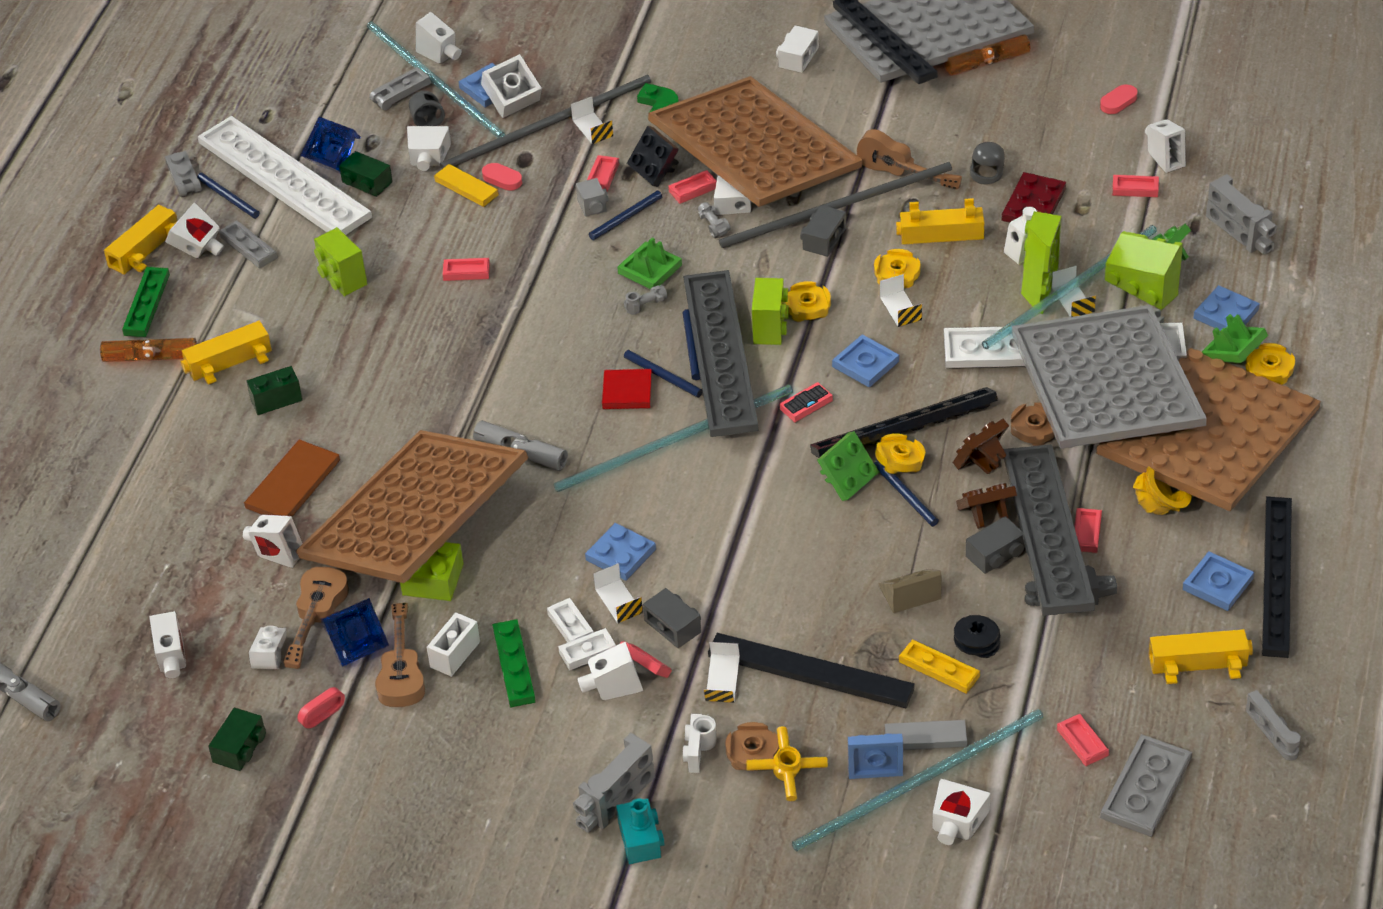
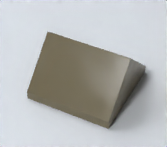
(912, 589)

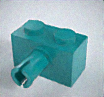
(639, 831)

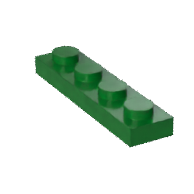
(146, 302)
(513, 663)

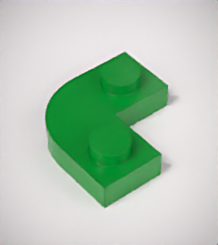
(656, 96)

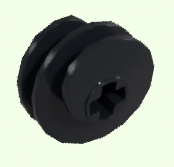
(977, 636)

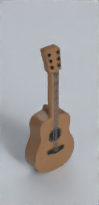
(884, 154)
(320, 595)
(400, 679)

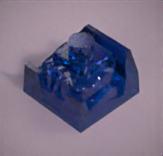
(329, 144)
(355, 632)

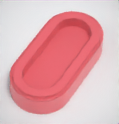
(1118, 99)
(502, 176)
(321, 707)

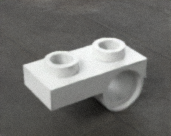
(266, 648)
(701, 737)

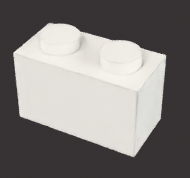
(797, 49)
(453, 644)

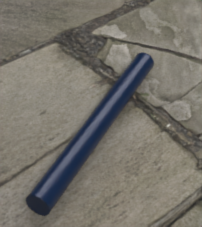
(251, 211)
(628, 213)
(690, 346)
(664, 374)
(928, 516)

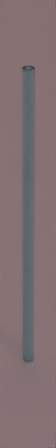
(436, 80)
(1054, 297)
(658, 444)
(916, 780)

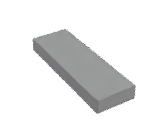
(248, 244)
(930, 734)

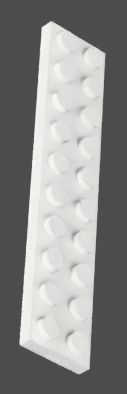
(284, 176)
(965, 347)

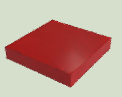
(627, 389)

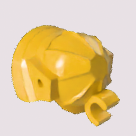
(1157, 496)

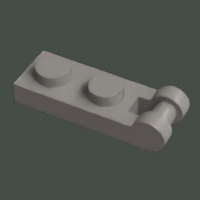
(399, 88)
(183, 173)
(1273, 726)

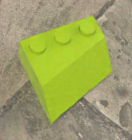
(1041, 256)
(1145, 268)

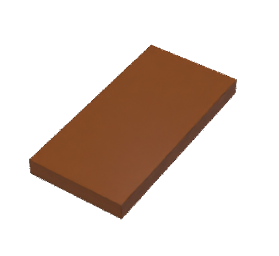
(292, 480)

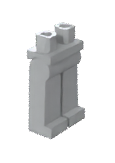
(1240, 216)
(615, 784)

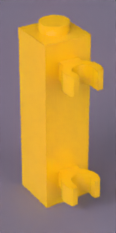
(941, 225)
(140, 240)
(226, 351)
(1199, 652)

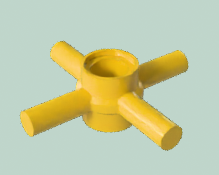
(789, 755)

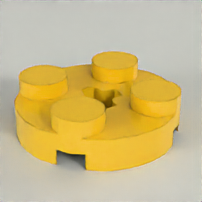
(909, 266)
(817, 307)
(1282, 361)
(907, 460)

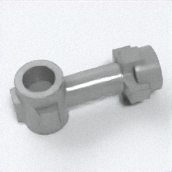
(717, 226)
(634, 300)

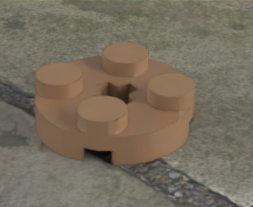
(1027, 432)
(749, 733)

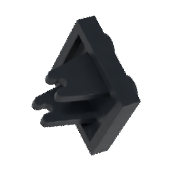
(653, 156)

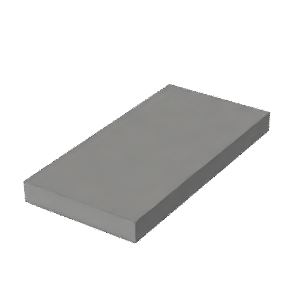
(1146, 785)

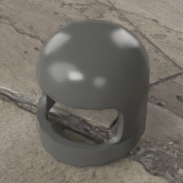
(425, 104)
(988, 155)

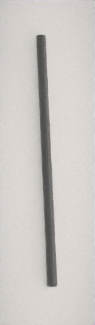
(542, 123)
(836, 204)

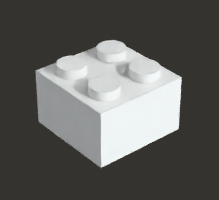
(511, 86)

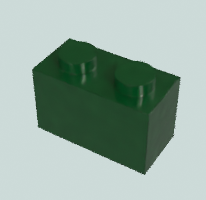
(365, 173)
(274, 390)
(237, 739)

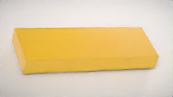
(466, 185)
(939, 666)

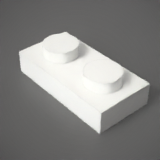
(569, 620)
(582, 649)

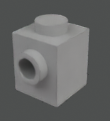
(591, 197)

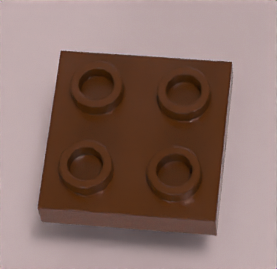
(983, 447)
(976, 498)

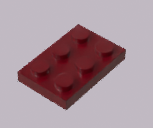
(1034, 192)

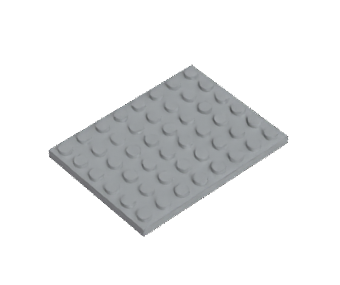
(931, 29)
(1107, 376)

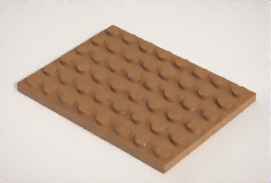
(755, 141)
(1243, 433)
(412, 505)

